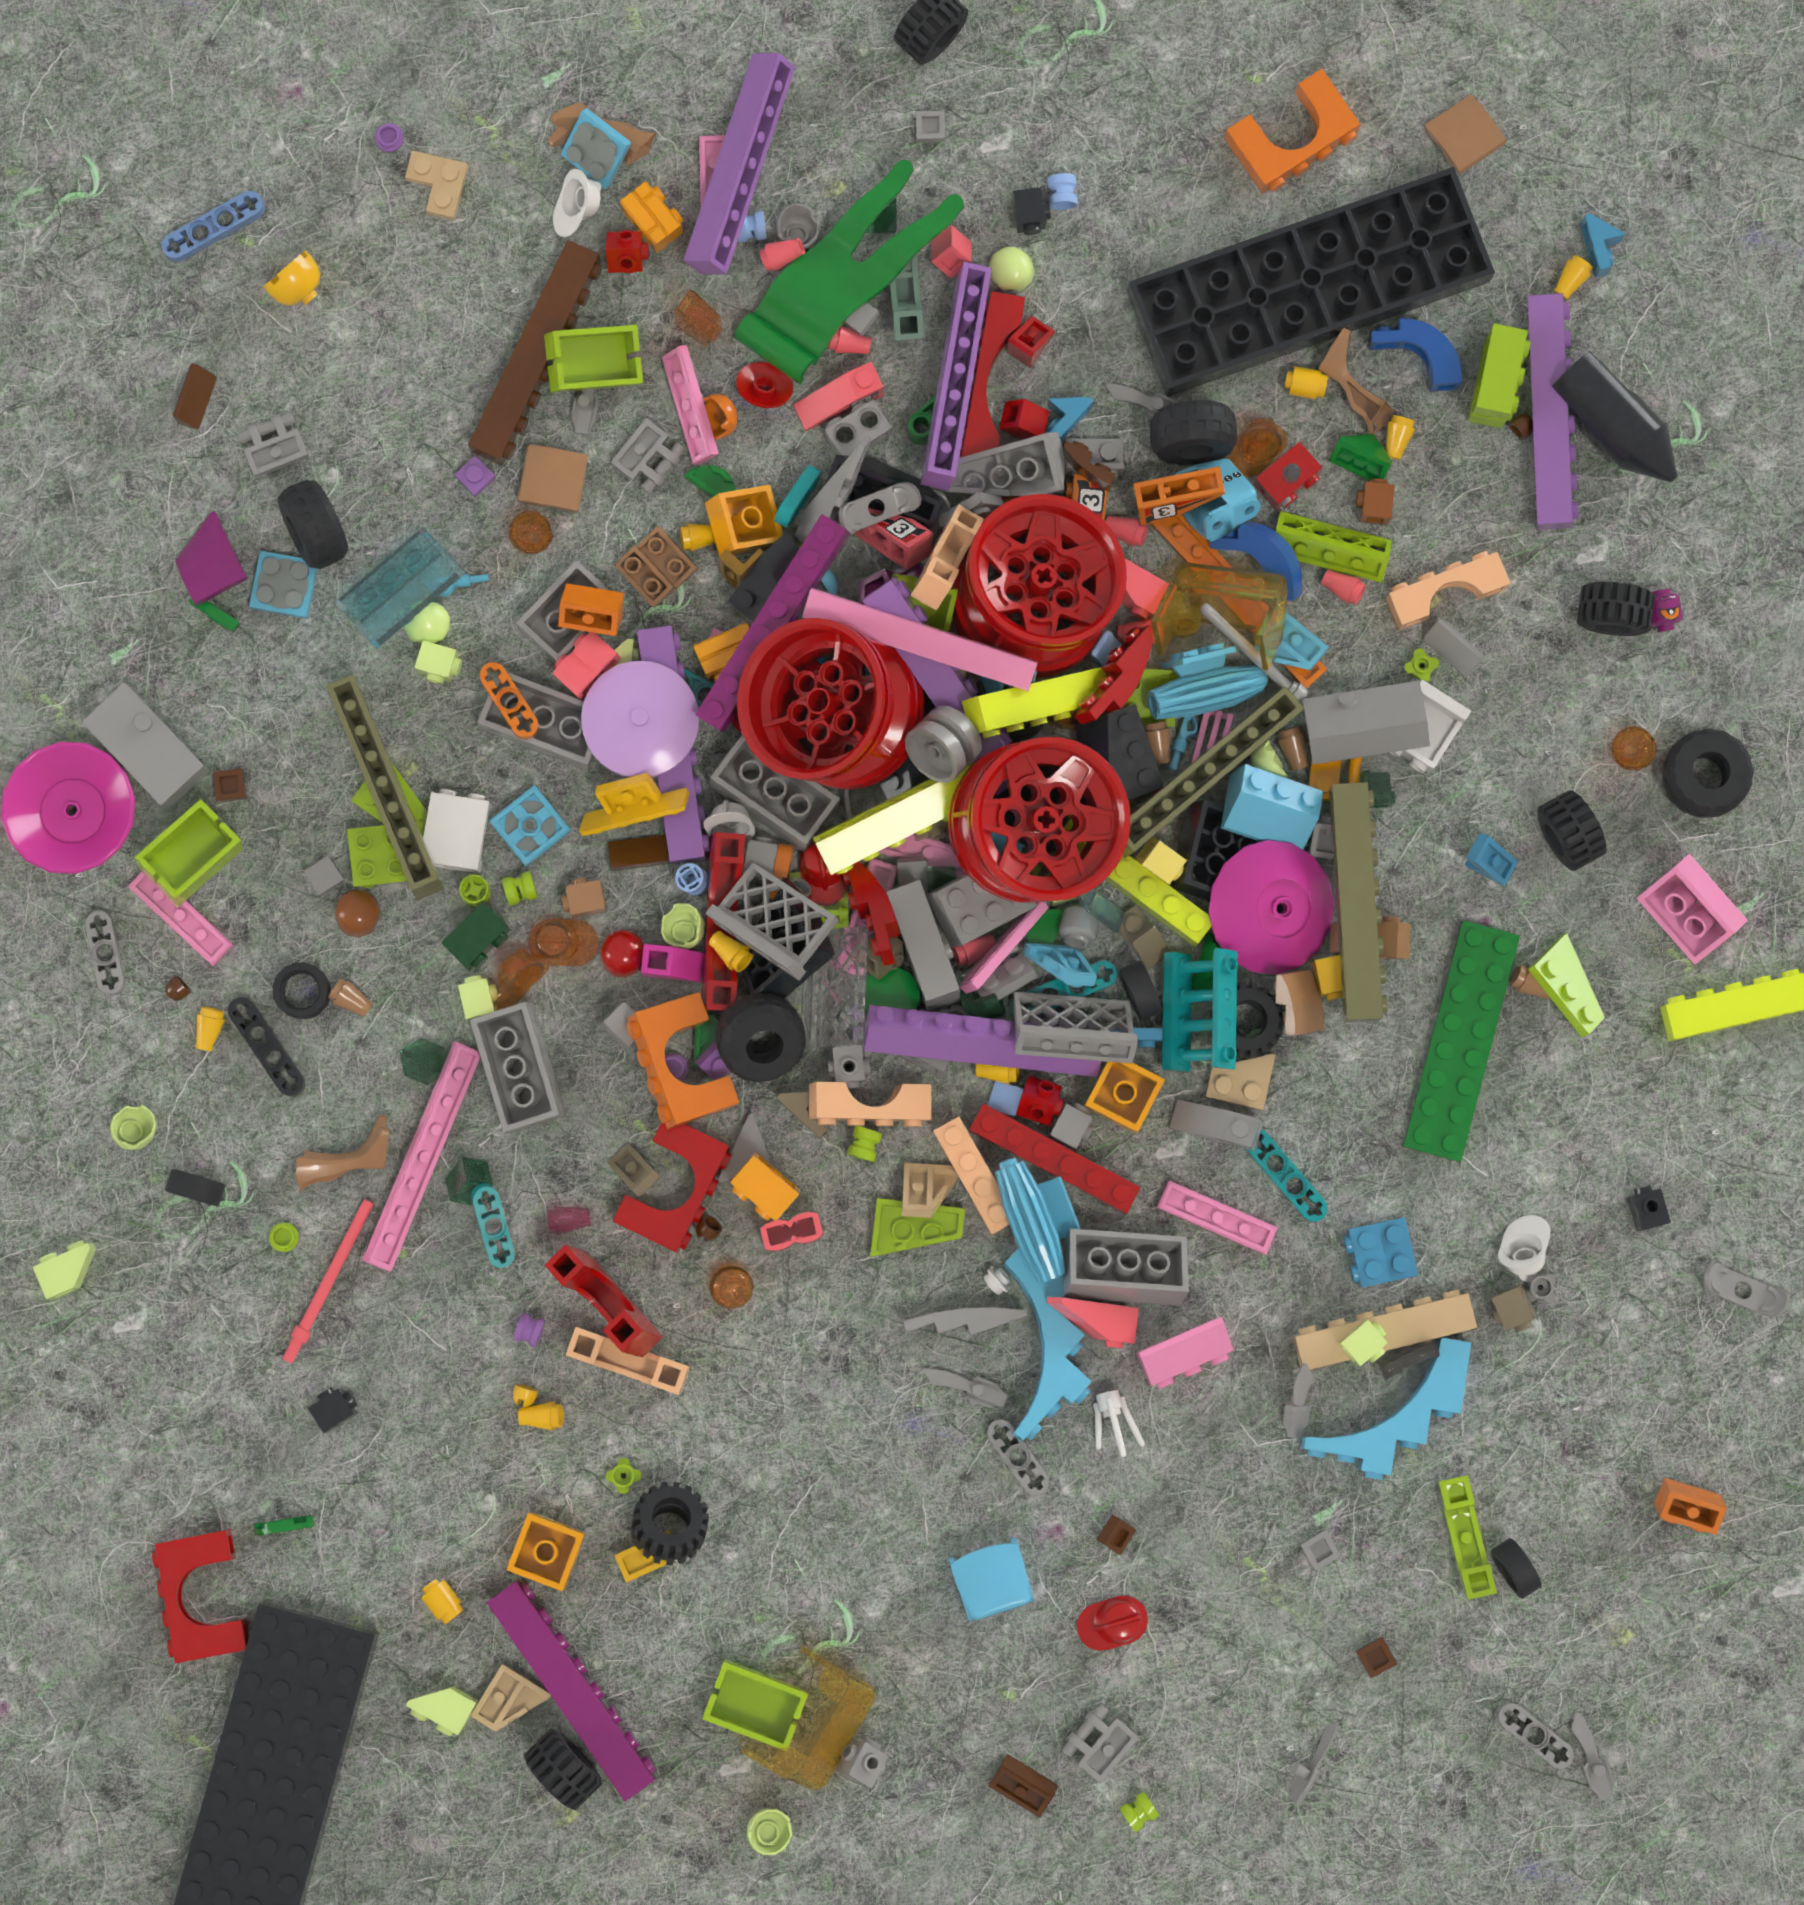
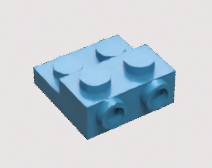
(1380, 1253)

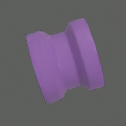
(529, 1329)

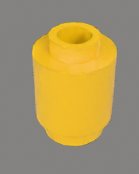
(1306, 383)
(442, 1601)

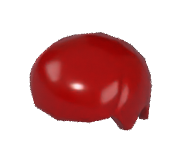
(622, 953)

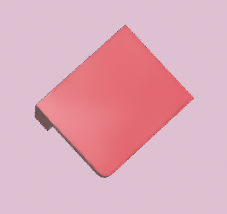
(950, 251)

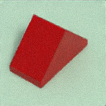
(1029, 341)

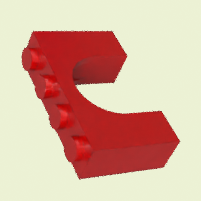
(673, 1226)
(627, 1324)
(189, 1637)

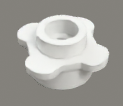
(997, 1280)

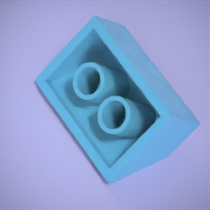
(1270, 807)

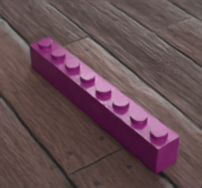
(781, 608)
(572, 1690)

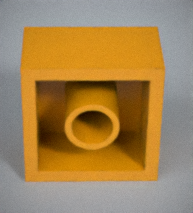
(744, 520)
(1124, 1094)
(764, 1187)
(546, 1551)

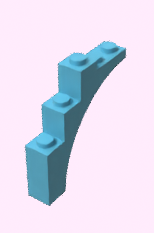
(1058, 1339)
(1440, 1391)

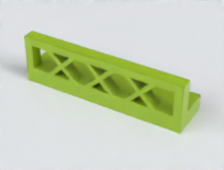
(1333, 552)

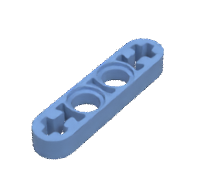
(210, 221)

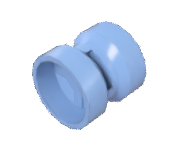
(1062, 190)
(753, 227)
(697, 882)

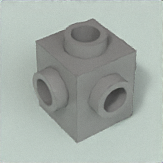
(850, 1055)
(862, 1762)

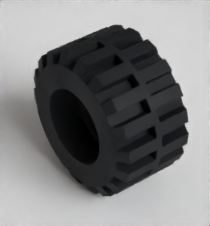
(930, 28)
(1615, 608)
(1572, 830)
(1272, 1017)
(670, 1500)
(563, 1769)

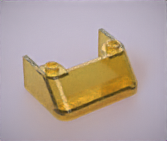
(1239, 595)
(851, 1704)

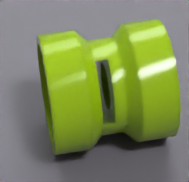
(473, 886)
(526, 886)
(863, 1146)
(1139, 1811)

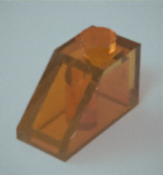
(698, 319)

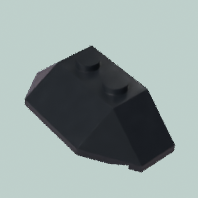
(877, 476)

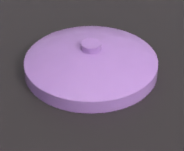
(640, 719)

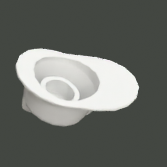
(576, 202)
(730, 818)
(1525, 1245)

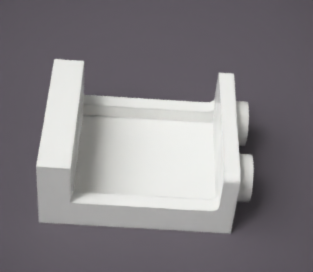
(1444, 720)
(456, 830)

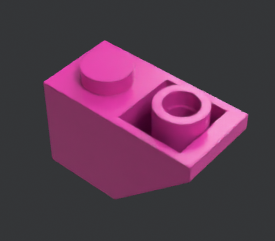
(672, 963)

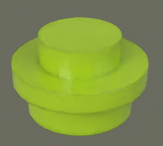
(283, 1237)

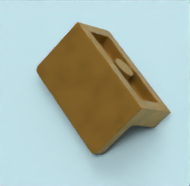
(733, 569)

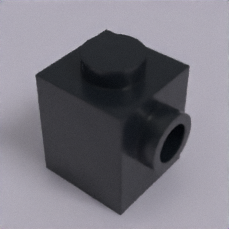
(1030, 210)
(1648, 1208)
(333, 1409)

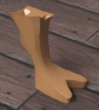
(568, 116)
(1361, 401)
(327, 1167)

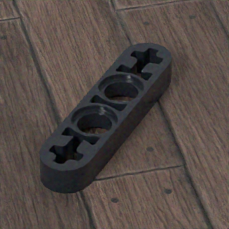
(270, 1044)

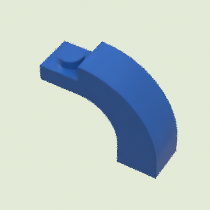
(1428, 344)
(1268, 549)

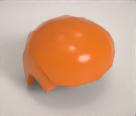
(721, 415)

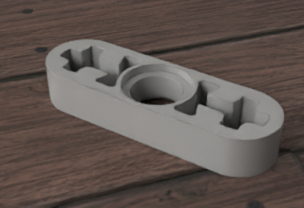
(108, 930)
(1038, 1470)
(1512, 1727)

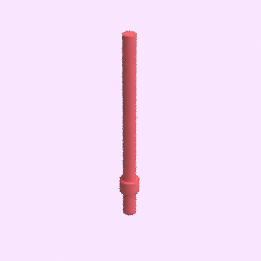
(301, 1333)

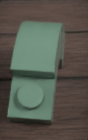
(907, 304)

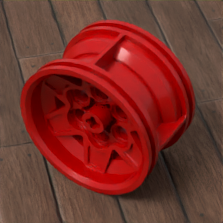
(1069, 542)
(882, 714)
(1100, 824)

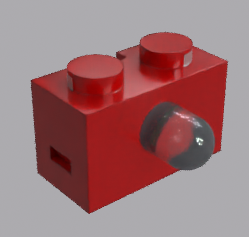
(1287, 476)

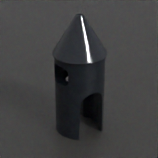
(1618, 419)

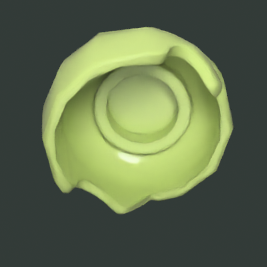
(1011, 269)
(429, 624)
(1267, 760)
(683, 926)
(133, 1127)
(769, 1831)

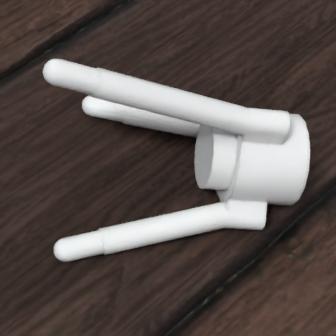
(1110, 1404)

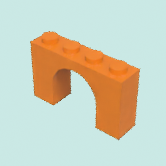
(1272, 165)
(676, 1100)

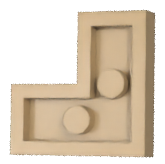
(445, 178)

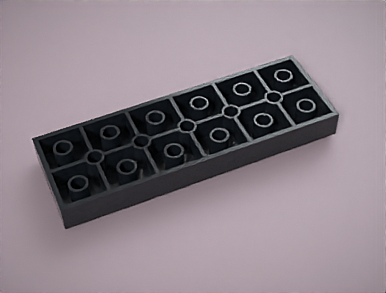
(1310, 281)
(277, 1760)

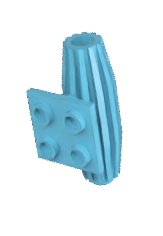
(1204, 683)
(1037, 1217)

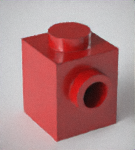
(1023, 419)

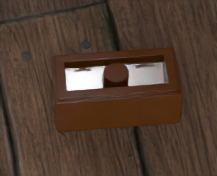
(194, 397)
(638, 852)
(1023, 1785)

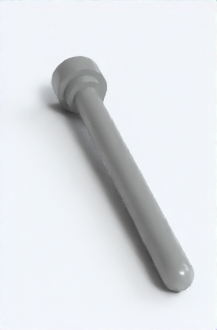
(1252, 653)

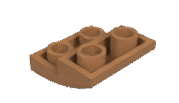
(1465, 134)
(552, 478)
(656, 566)
(1302, 1001)

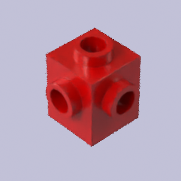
(626, 251)
(1040, 1100)

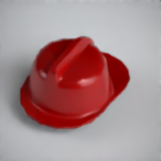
(825, 888)
(1112, 1623)

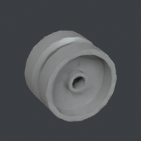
(943, 744)

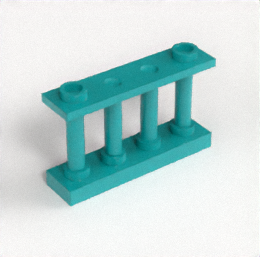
(1177, 1010)

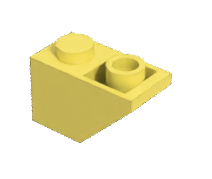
(1161, 860)

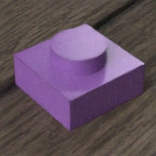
(475, 476)
(712, 1063)

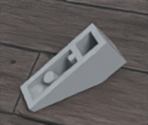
(1217, 1124)

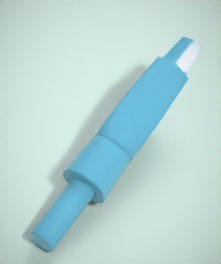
(465, 581)
(1181, 741)

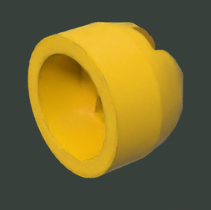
(524, 1393)

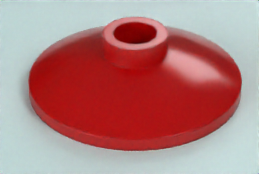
(764, 385)

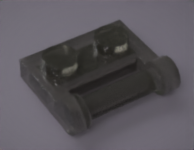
(1412, 1356)

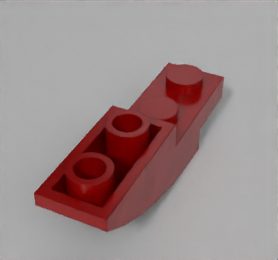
(1123, 674)
(875, 907)

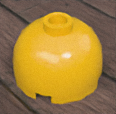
(295, 281)

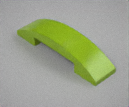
(1466, 1537)

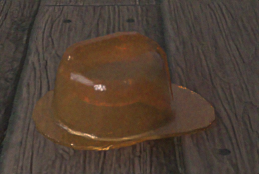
(1258, 446)
(564, 942)
(518, 975)

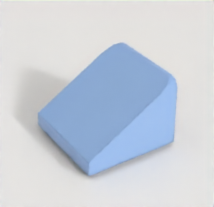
(1103, 647)
(1005, 1098)

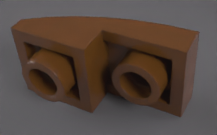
(1080, 457)

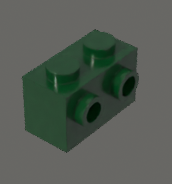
(476, 937)

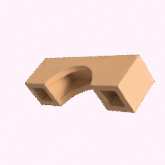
(946, 557)
(1481, 576)
(834, 1102)
(973, 1173)
(650, 1369)

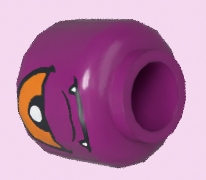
(1666, 610)

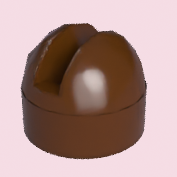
(1521, 426)
(177, 988)
(708, 1228)

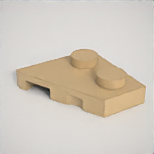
(1244, 1085)
(926, 1188)
(508, 1698)

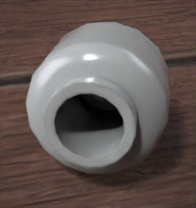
(1078, 927)

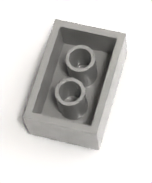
(542, 619)
(970, 911)

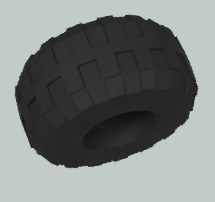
(1193, 432)
(313, 524)
(1727, 754)
(757, 1014)

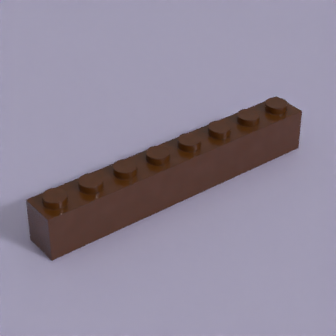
(528, 364)

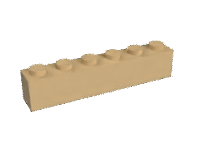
(1403, 1328)

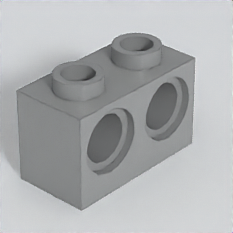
(852, 425)

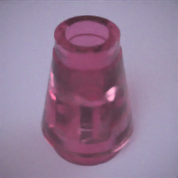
(567, 1219)

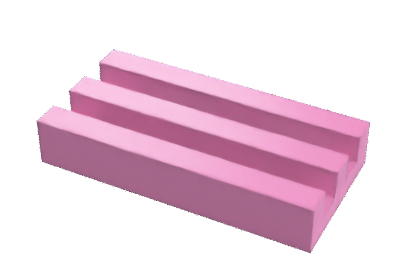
(1218, 715)

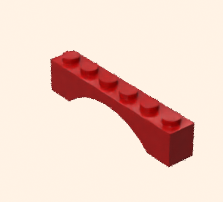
(1003, 319)
(724, 871)
(1054, 1159)

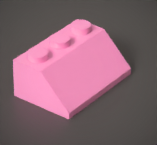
(1692, 909)
(1185, 1353)

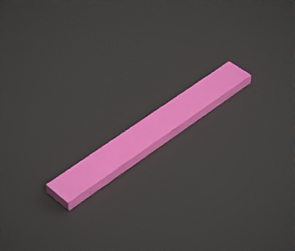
(923, 639)
(422, 1156)

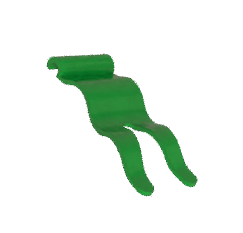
(828, 286)

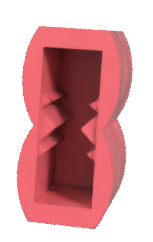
(585, 664)
(783, 1234)

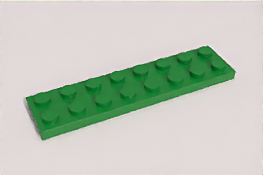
(1461, 1041)

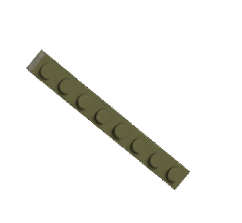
(1211, 767)
(385, 787)
(1356, 902)

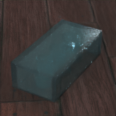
(400, 588)

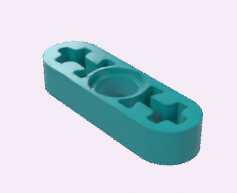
(798, 496)
(506, 1243)

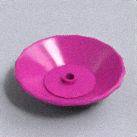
(44, 790)
(1247, 900)

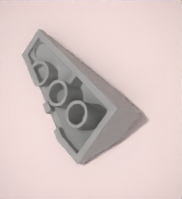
(1014, 469)
(833, 494)

